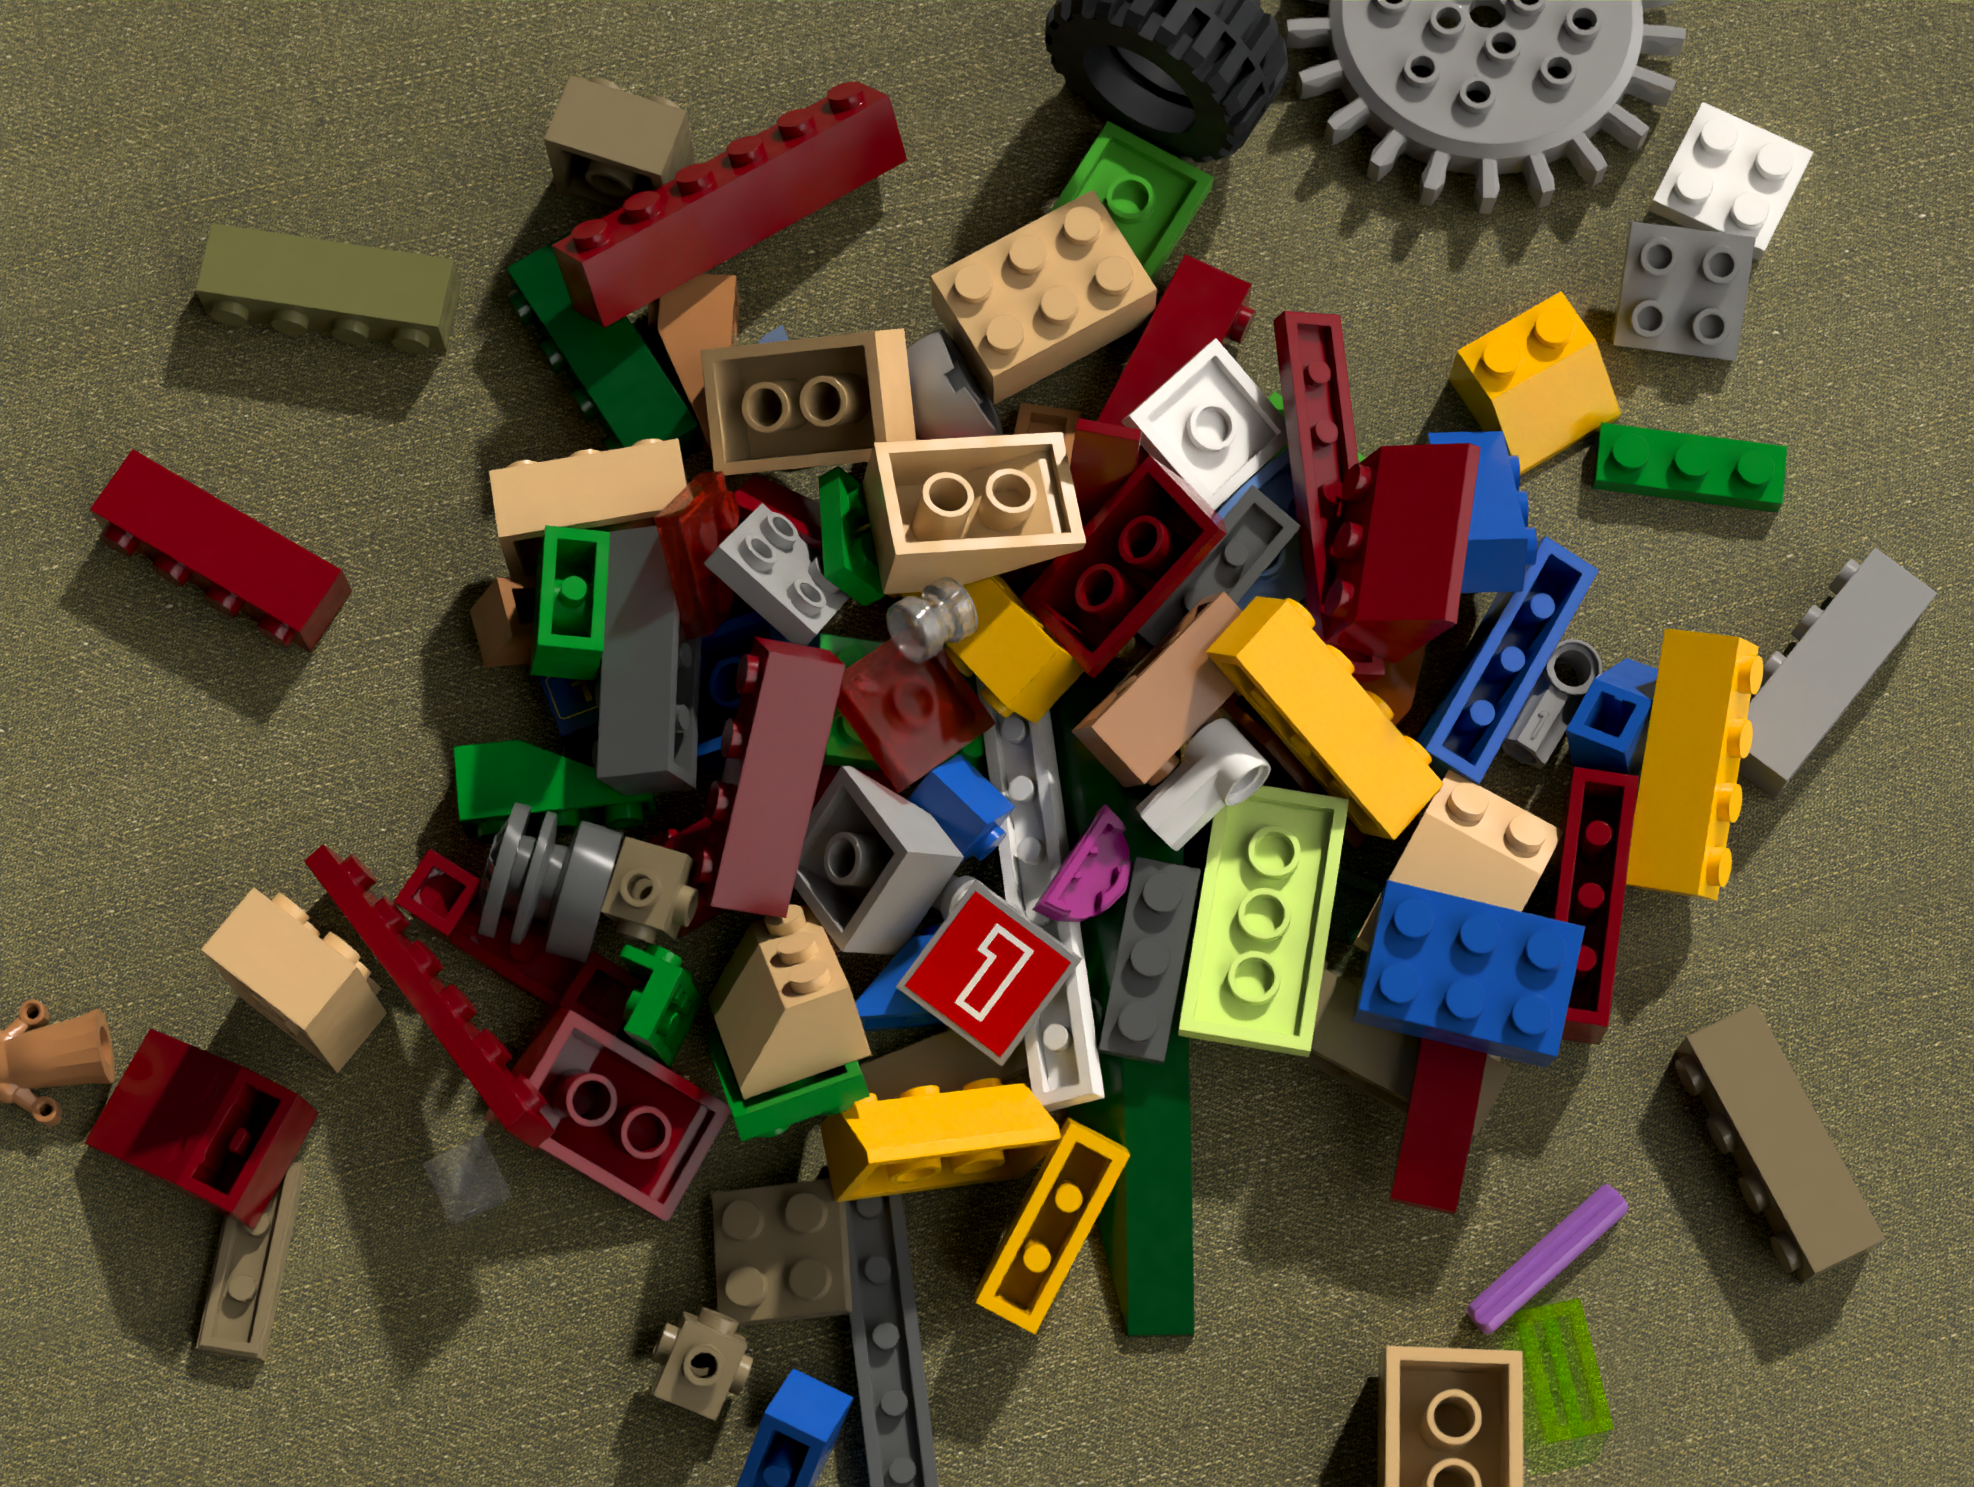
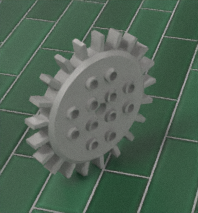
(1526, 112)

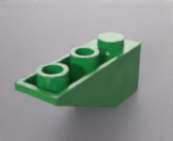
(512, 771)

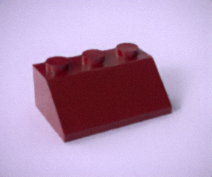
(1402, 548)
(1130, 565)

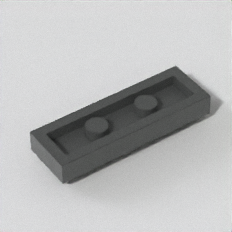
(1253, 539)
(1149, 961)

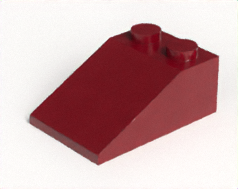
(617, 1112)

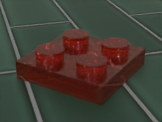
(689, 533)
(910, 711)

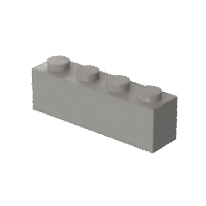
(1829, 665)

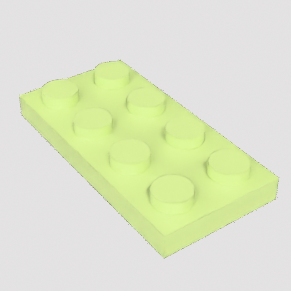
(1264, 921)

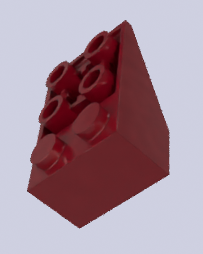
(203, 1126)

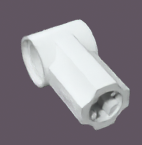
(1216, 772)

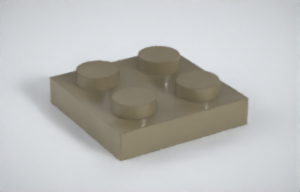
(781, 1253)

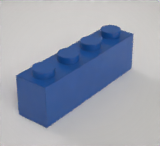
(1504, 663)

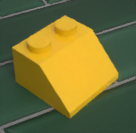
(1537, 382)

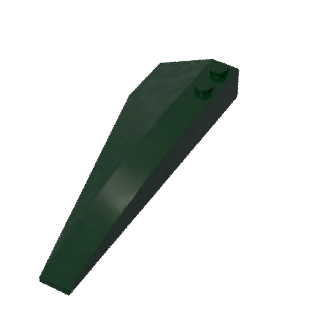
(1145, 1104)

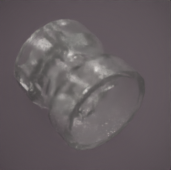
(925, 623)

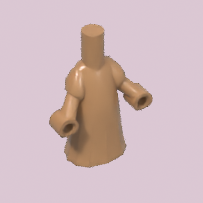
(52, 1057)

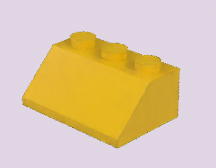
(936, 1139)

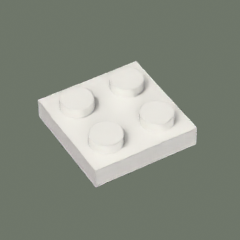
(1730, 178)
(1210, 424)

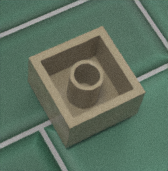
(614, 142)

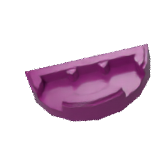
(1091, 874)

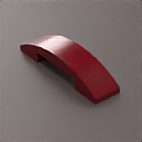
(448, 905)
(1438, 1126)

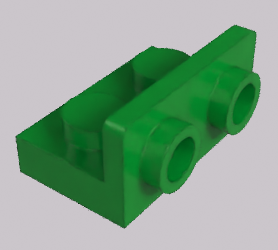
(665, 1007)

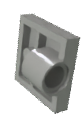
(1683, 290)
(778, 575)

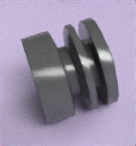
(548, 882)

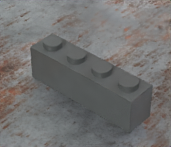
(647, 675)

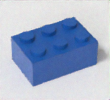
(1468, 974)

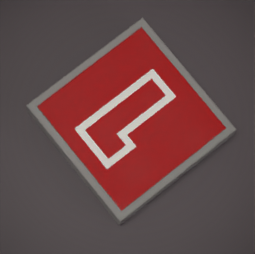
(989, 972)

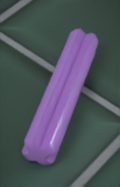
(1547, 1259)

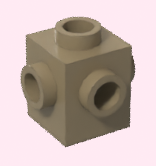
(653, 870)
(704, 1386)

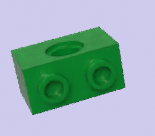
(570, 603)

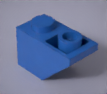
(1614, 719)

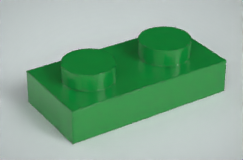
(847, 537)

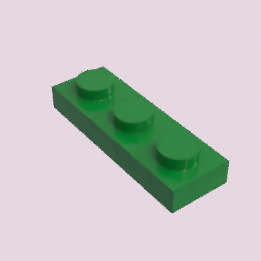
(1689, 467)

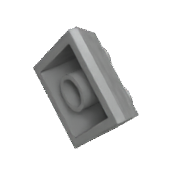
(872, 864)

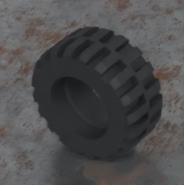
(1171, 69)

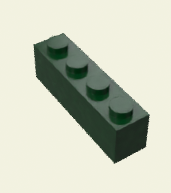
(609, 366)

